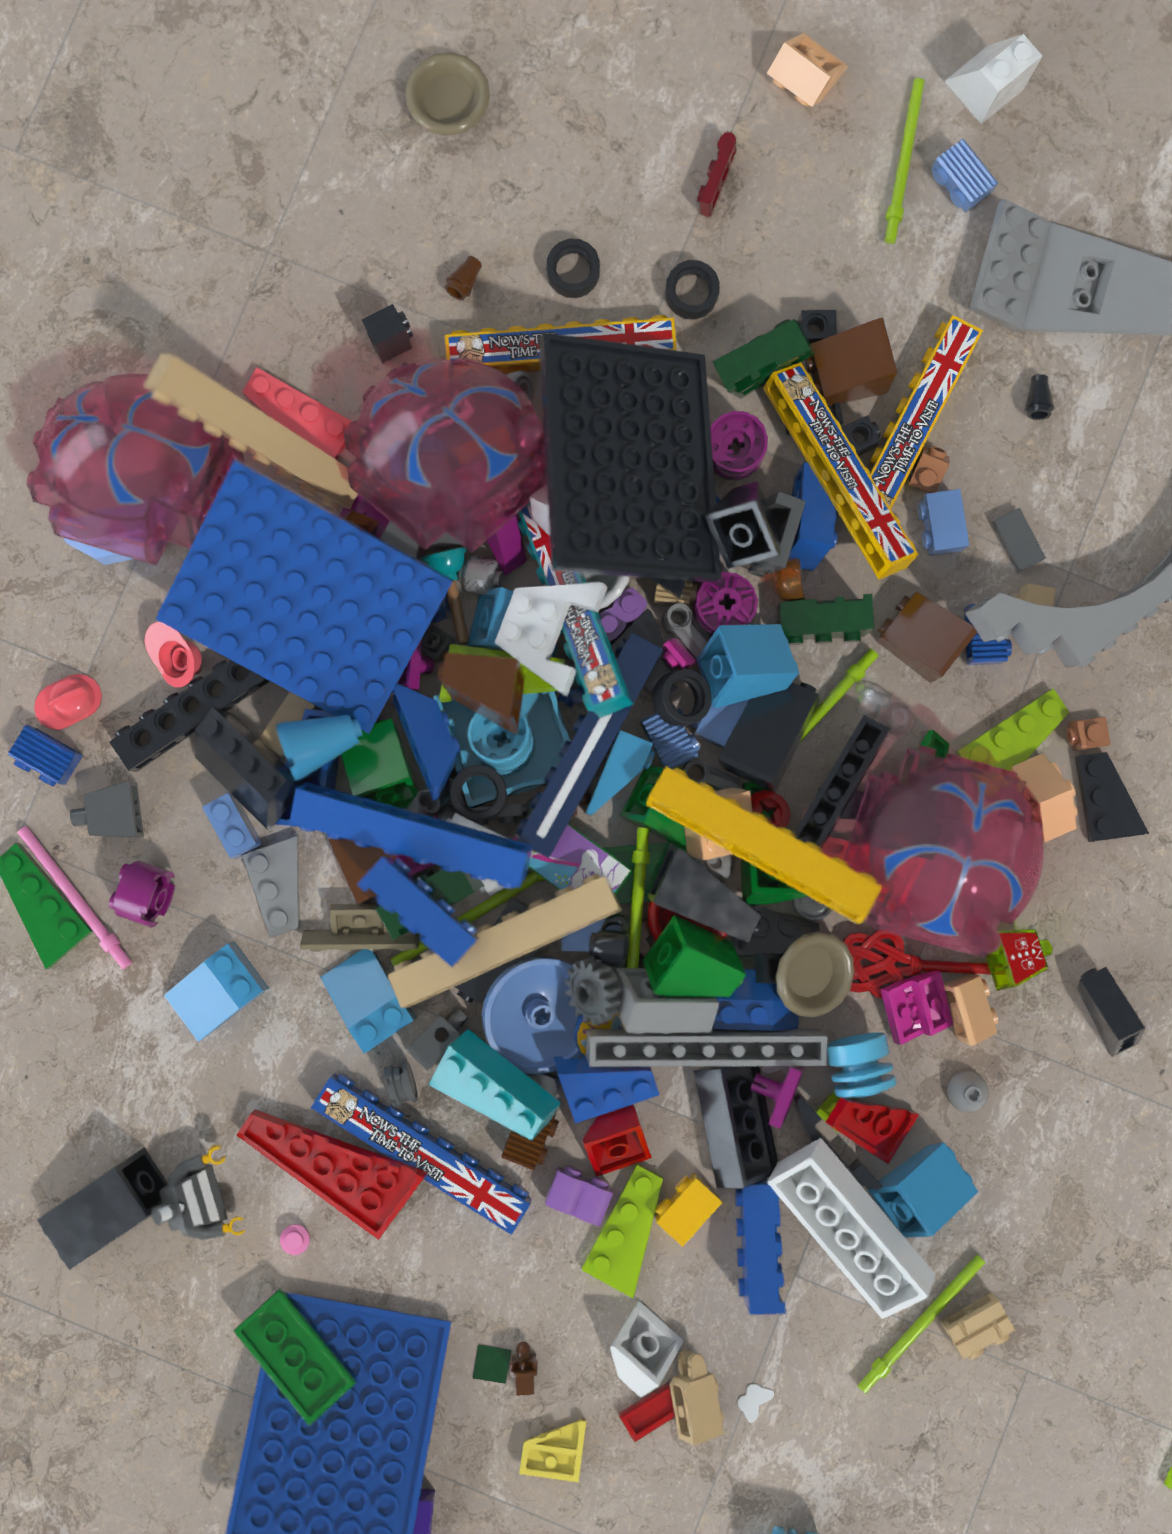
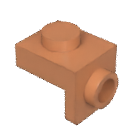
(930, 469)

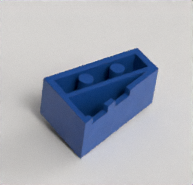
(603, 1088)

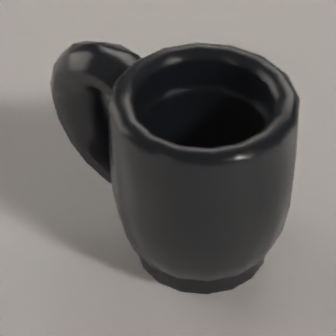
(611, 945)

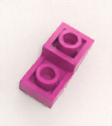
(677, 655)

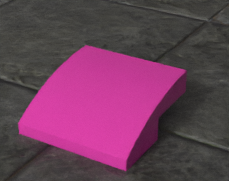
(917, 1007)

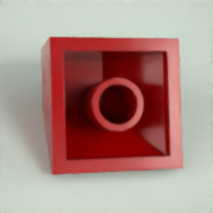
(616, 1141)

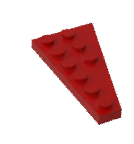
(349, 1178)

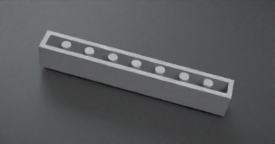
(716, 1048)

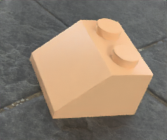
(806, 69)
(970, 1009)

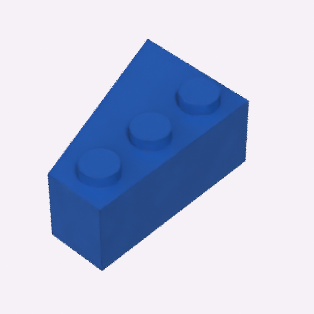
(816, 527)

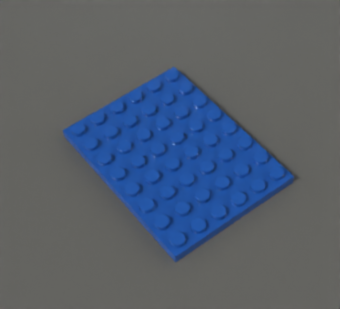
(302, 596)
(367, 1452)

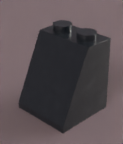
(744, 526)

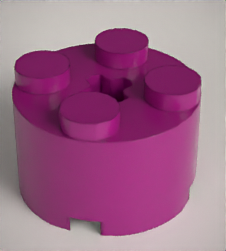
(142, 893)

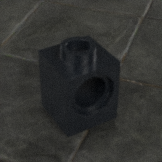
(823, 319)
(867, 429)

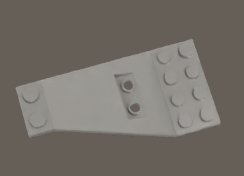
(1040, 270)

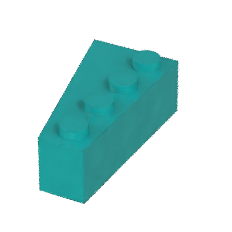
(493, 1086)

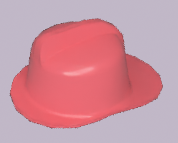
(172, 654)
(67, 701)

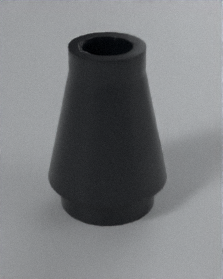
(1039, 399)

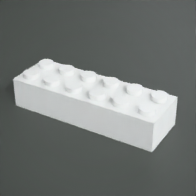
(852, 1229)

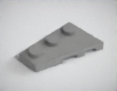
(275, 884)

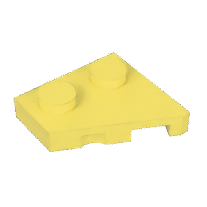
(555, 1453)

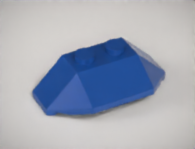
(428, 736)
(754, 1008)

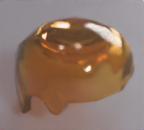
(788, 582)

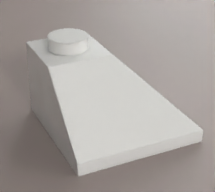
(644, 1350)

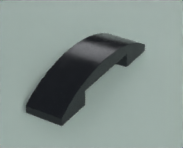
(809, 1119)

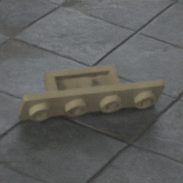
(356, 928)

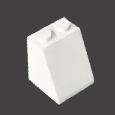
(995, 76)

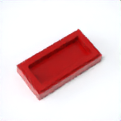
(648, 1413)

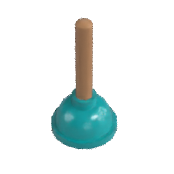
(449, 564)

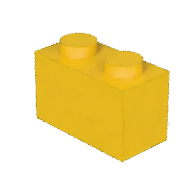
(687, 1208)

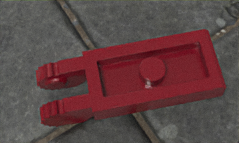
(717, 174)

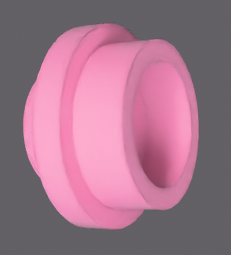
(294, 1239)

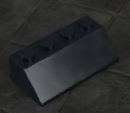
(245, 766)
(736, 1125)

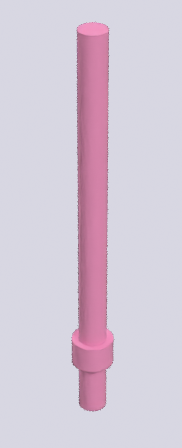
(109, 942)

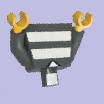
(194, 1200)

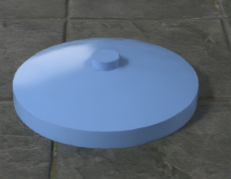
(530, 1014)

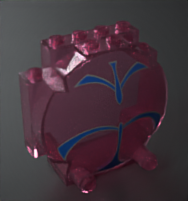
(447, 450)
(126, 469)
(948, 849)

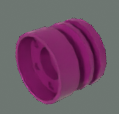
(748, 434)
(710, 595)

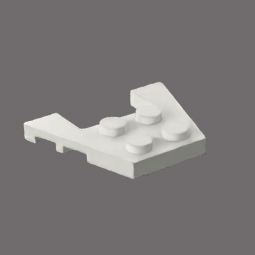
(535, 624)

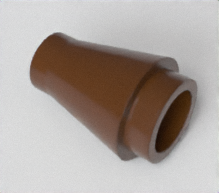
(462, 280)

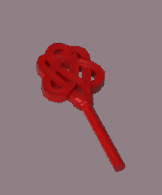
(894, 954)

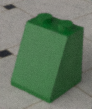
(380, 767)
(646, 817)
(692, 962)

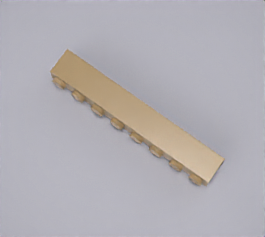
(250, 430)
(508, 940)

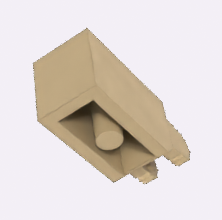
(696, 1400)

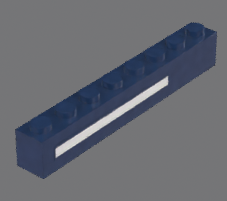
(585, 753)

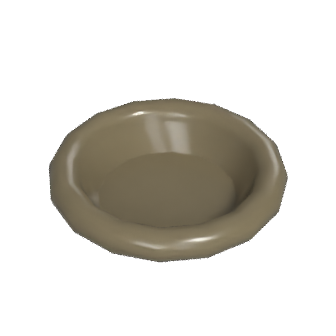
(447, 93)
(815, 974)

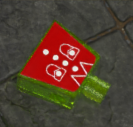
(1018, 958)

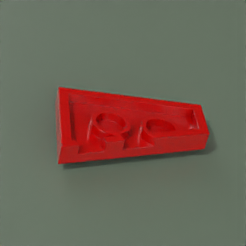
(872, 1125)

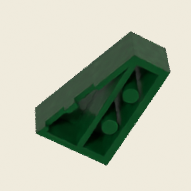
(754, 362)
(826, 619)
(446, 885)

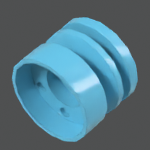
(509, 759)
(861, 1071)

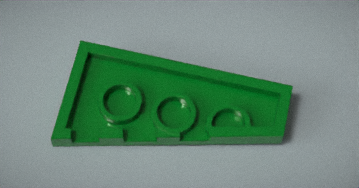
(44, 910)

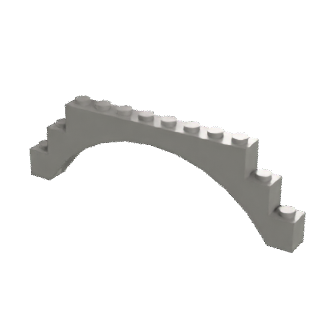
(1072, 632)

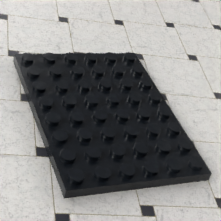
(627, 460)

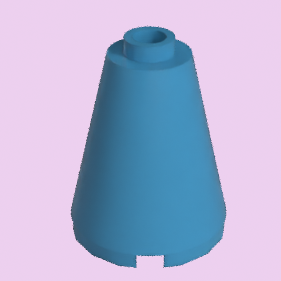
(316, 741)

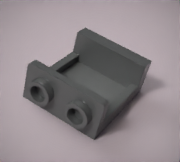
(787, 514)

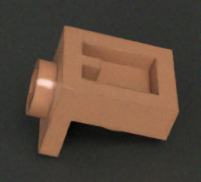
(1088, 733)

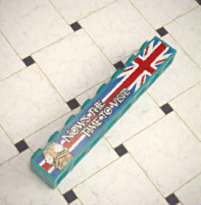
(583, 631)

